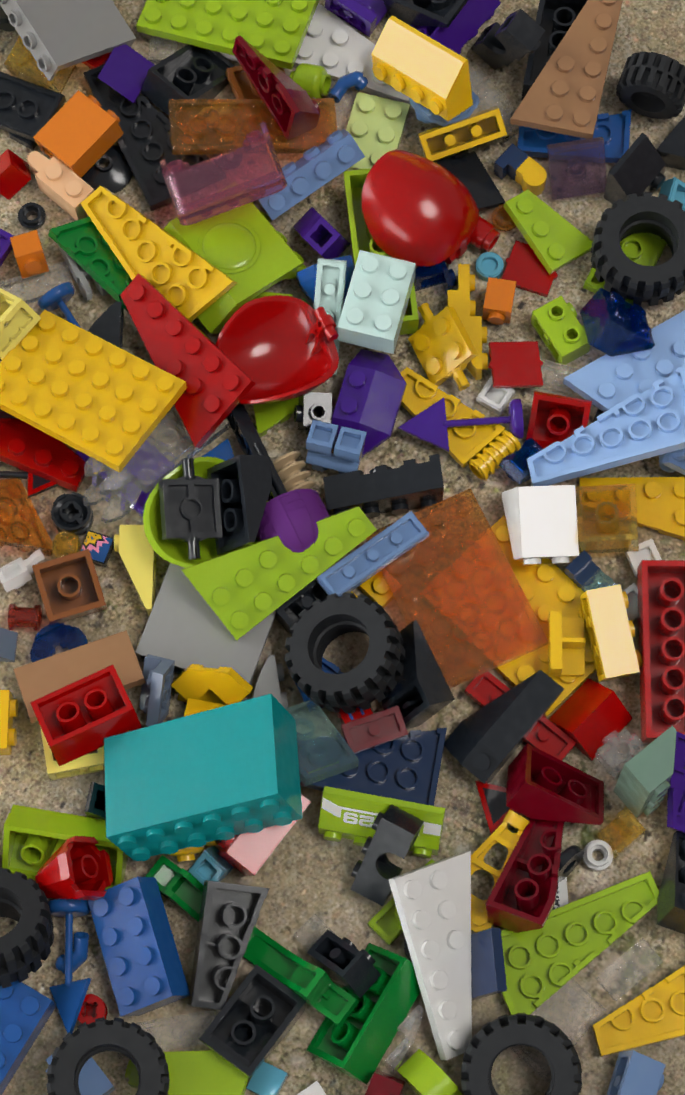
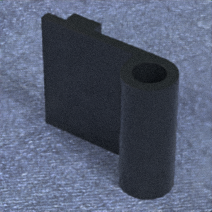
(473, 175)

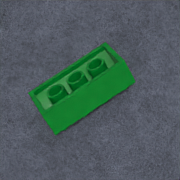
(373, 1023)

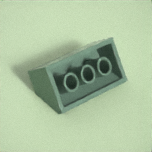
(648, 775)

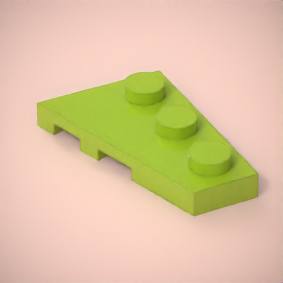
(547, 232)

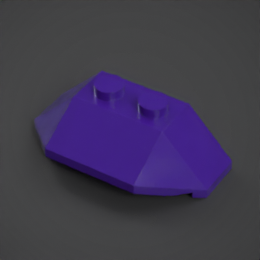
(370, 397)

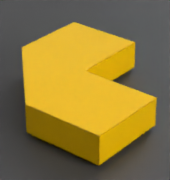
(222, 681)

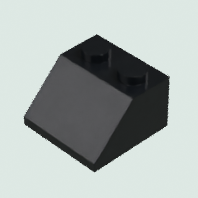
(636, 171)

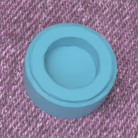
(489, 265)

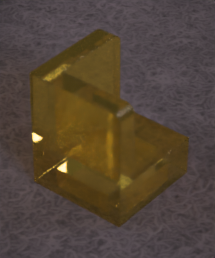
(622, 832)

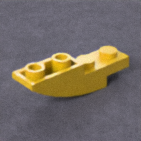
(466, 312)

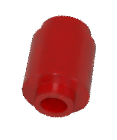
(484, 235)

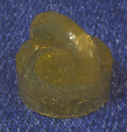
(65, 544)

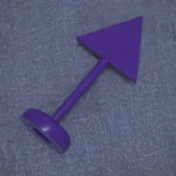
(432, 423)

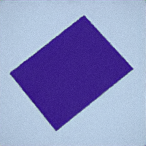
(125, 71)

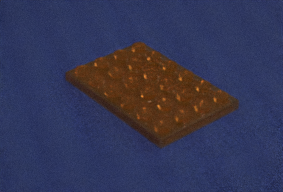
(463, 592)

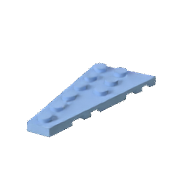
(618, 377)
(622, 435)

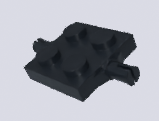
(190, 509)

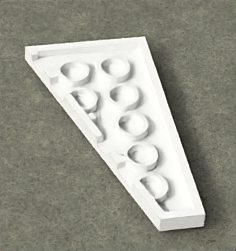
(341, 52)
(437, 930)

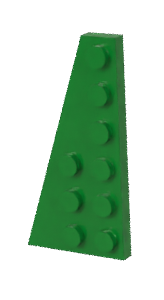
(90, 250)

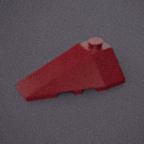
(282, 96)
(529, 879)

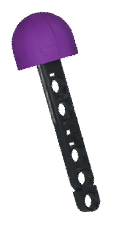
(286, 514)

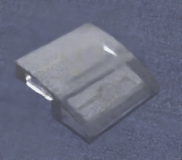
(408, 1032)

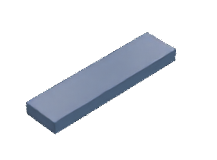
(373, 555)

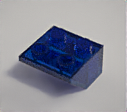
(615, 324)

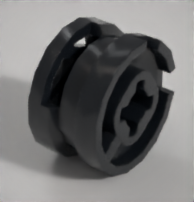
(71, 514)

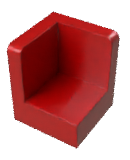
(13, 174)

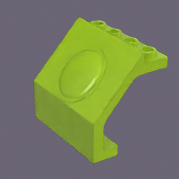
(245, 250)

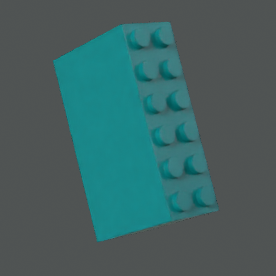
(202, 778)

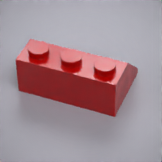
(84, 714)

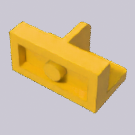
(566, 645)

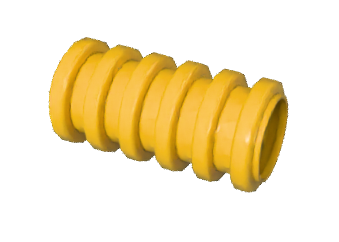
(493, 455)

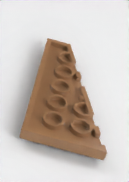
(572, 82)

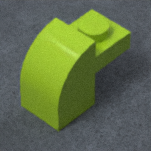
(426, 1076)

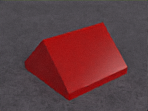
(556, 417)
(591, 716)

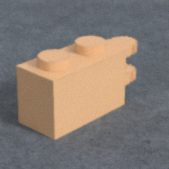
(60, 183)

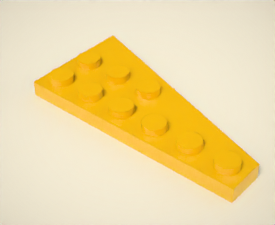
(158, 256)
(658, 501)
(645, 1020)

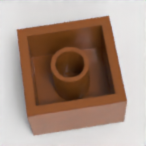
(69, 587)

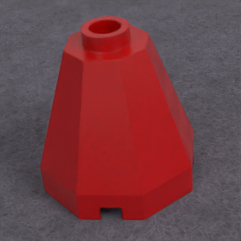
(76, 871)

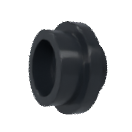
(31, 209)

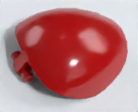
(418, 209)
(281, 347)

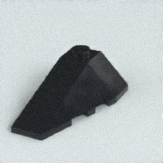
(495, 731)

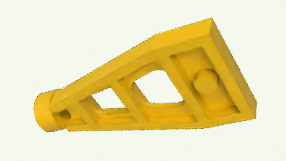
(501, 836)

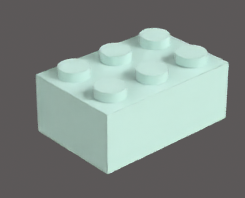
(376, 302)

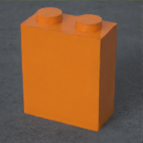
(79, 133)

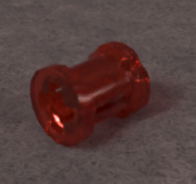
(24, 617)

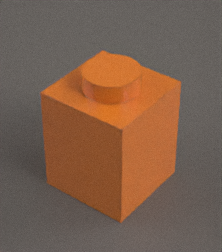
(29, 254)
(499, 300)

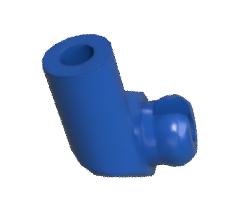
(345, 82)
(80, 952)

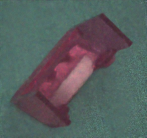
(225, 180)

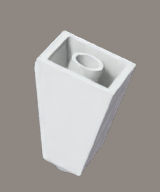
(542, 523)

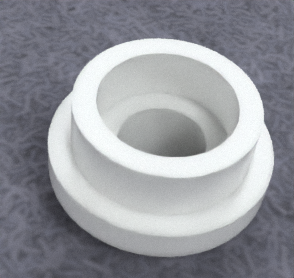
(598, 845)

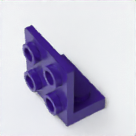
(361, 14)

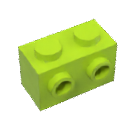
(560, 330)

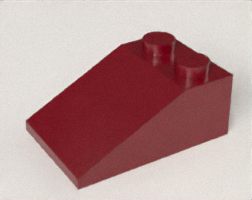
(553, 789)

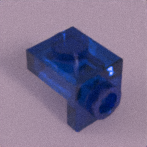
(434, 275)
(516, 463)

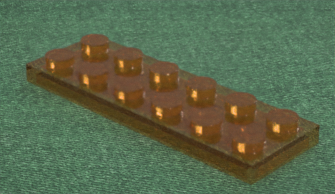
(222, 126)

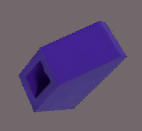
(321, 234)

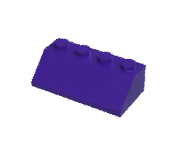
(464, 26)

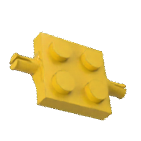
(443, 346)

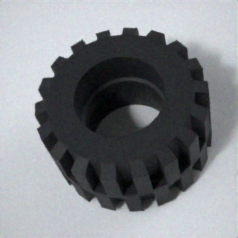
(652, 85)

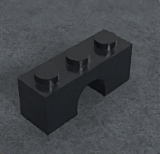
(510, 41)
(394, 834)

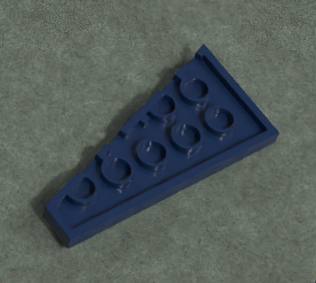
(397, 769)

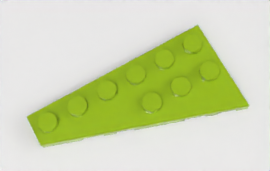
(264, 575)
(572, 937)

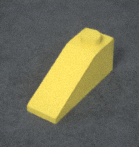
(138, 561)

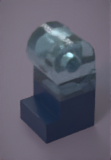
(587, 573)

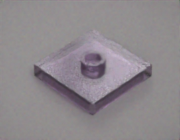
(577, 168)

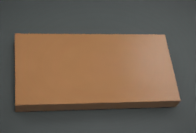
(74, 664)

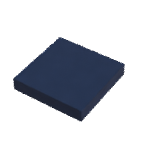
(487, 963)

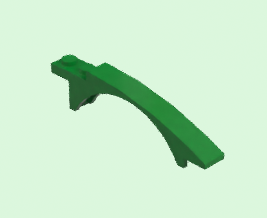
(294, 972)

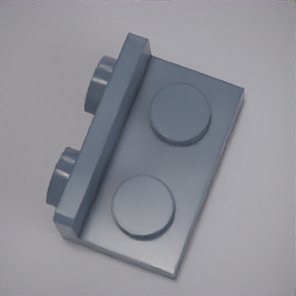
(157, 688)

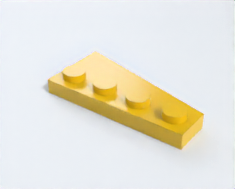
(463, 441)

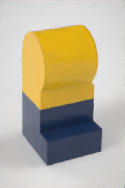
(521, 169)

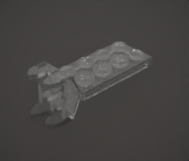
(148, 466)

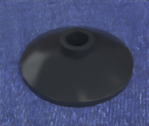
(113, 177)

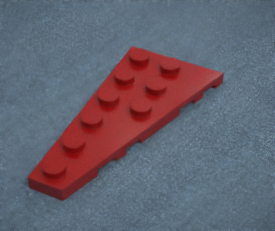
(183, 350)
(39, 454)

